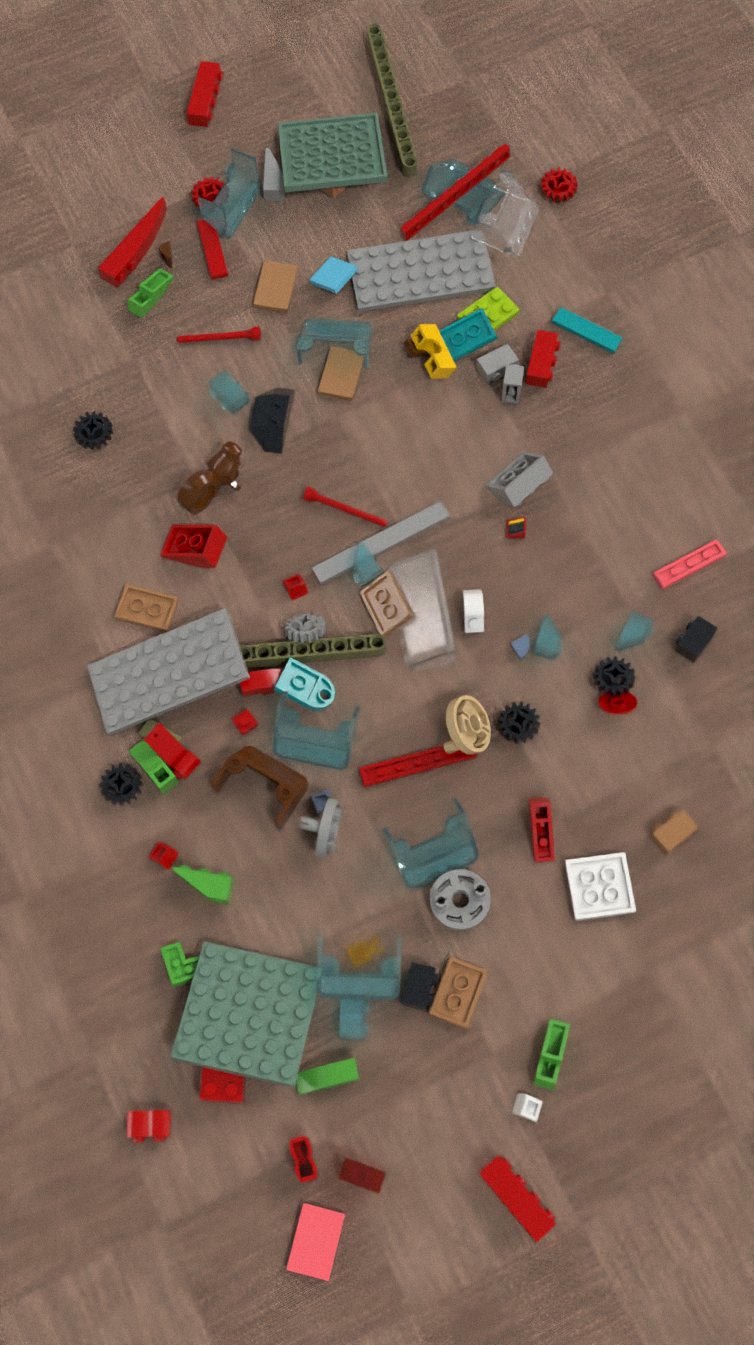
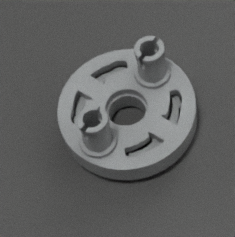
(326, 827)
(476, 893)

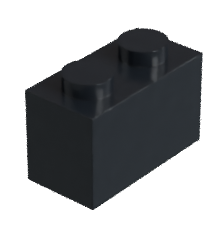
(695, 639)
(419, 986)

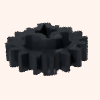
(90, 425)
(622, 673)
(525, 719)
(113, 780)

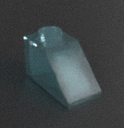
(365, 566)
(635, 631)
(549, 640)

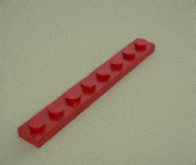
(454, 193)

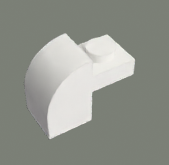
(473, 610)

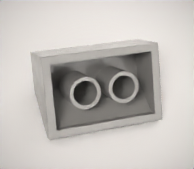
(519, 478)

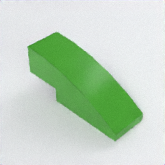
(149, 292)
(551, 1054)
(327, 1076)

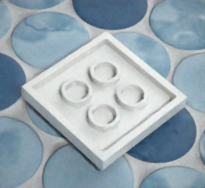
(600, 886)

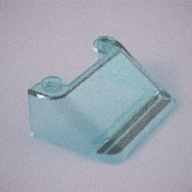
(476, 202)
(338, 331)

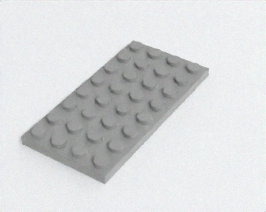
(420, 271)
(168, 671)

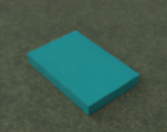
(468, 334)

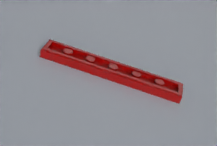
(410, 765)

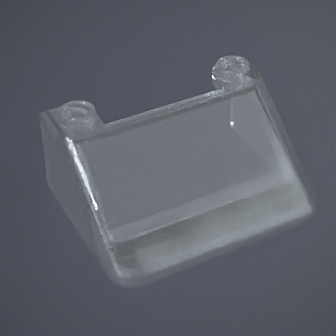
(514, 220)

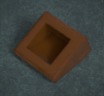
(166, 254)

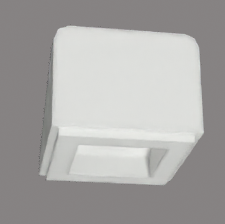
(527, 1107)

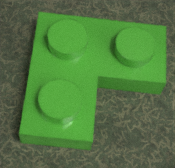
(178, 968)

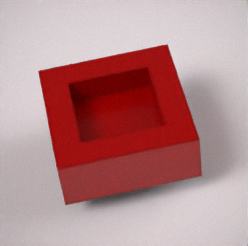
(244, 722)

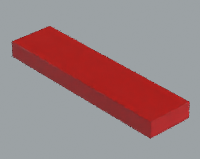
(212, 250)

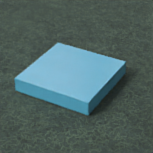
(333, 275)

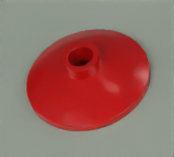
(618, 705)

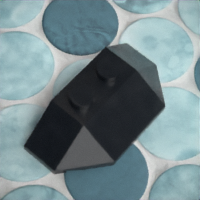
(271, 418)

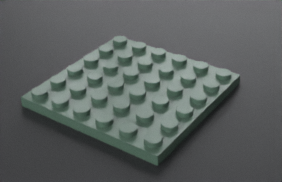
(332, 152)
(247, 1015)

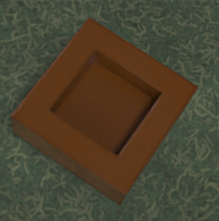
(412, 350)

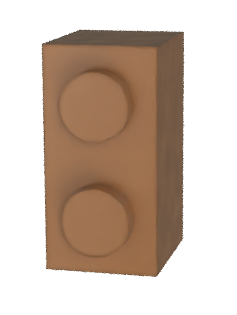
(673, 832)

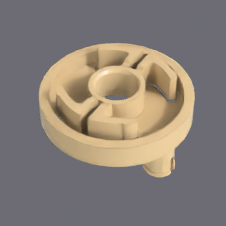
(467, 723)

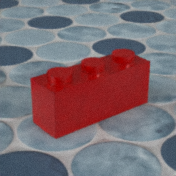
(543, 359)

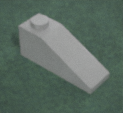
(273, 179)

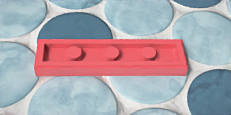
(689, 564)

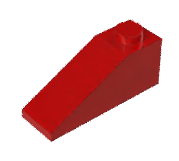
(541, 829)

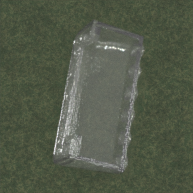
(429, 632)

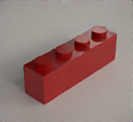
(204, 94)
(517, 1199)

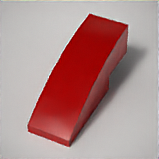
(261, 682)

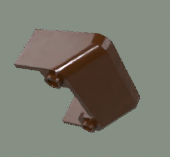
(290, 783)

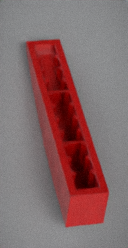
(133, 247)

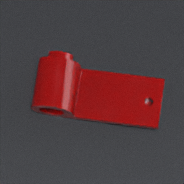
(172, 752)

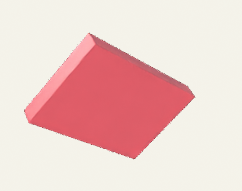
(315, 1242)

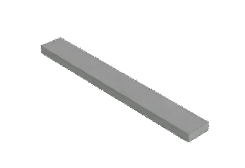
(382, 541)

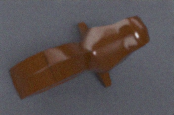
(204, 485)

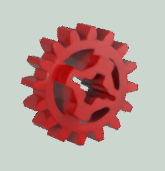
(559, 185)
(207, 189)

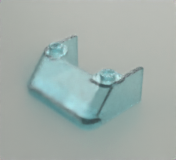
(235, 196)
(310, 743)
(438, 855)
(336, 984)

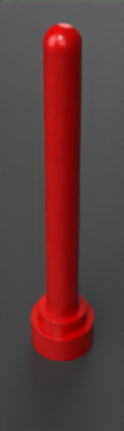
(254, 333)
(312, 495)

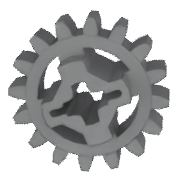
(305, 627)

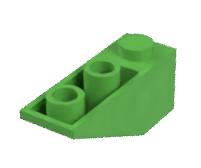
(154, 767)
(212, 886)

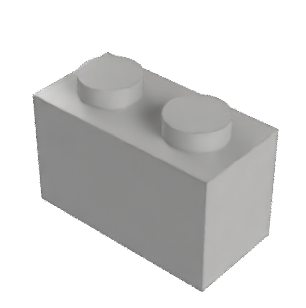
(493, 364)
(512, 383)

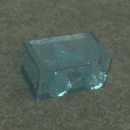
(229, 392)
(353, 1018)

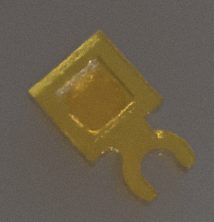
(362, 953)

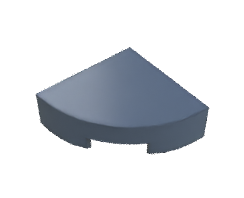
(521, 646)
(319, 800)

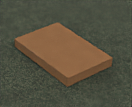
(275, 286)
(341, 374)
(386, 604)
(146, 608)
(458, 992)

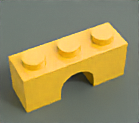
(428, 338)

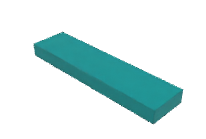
(587, 330)

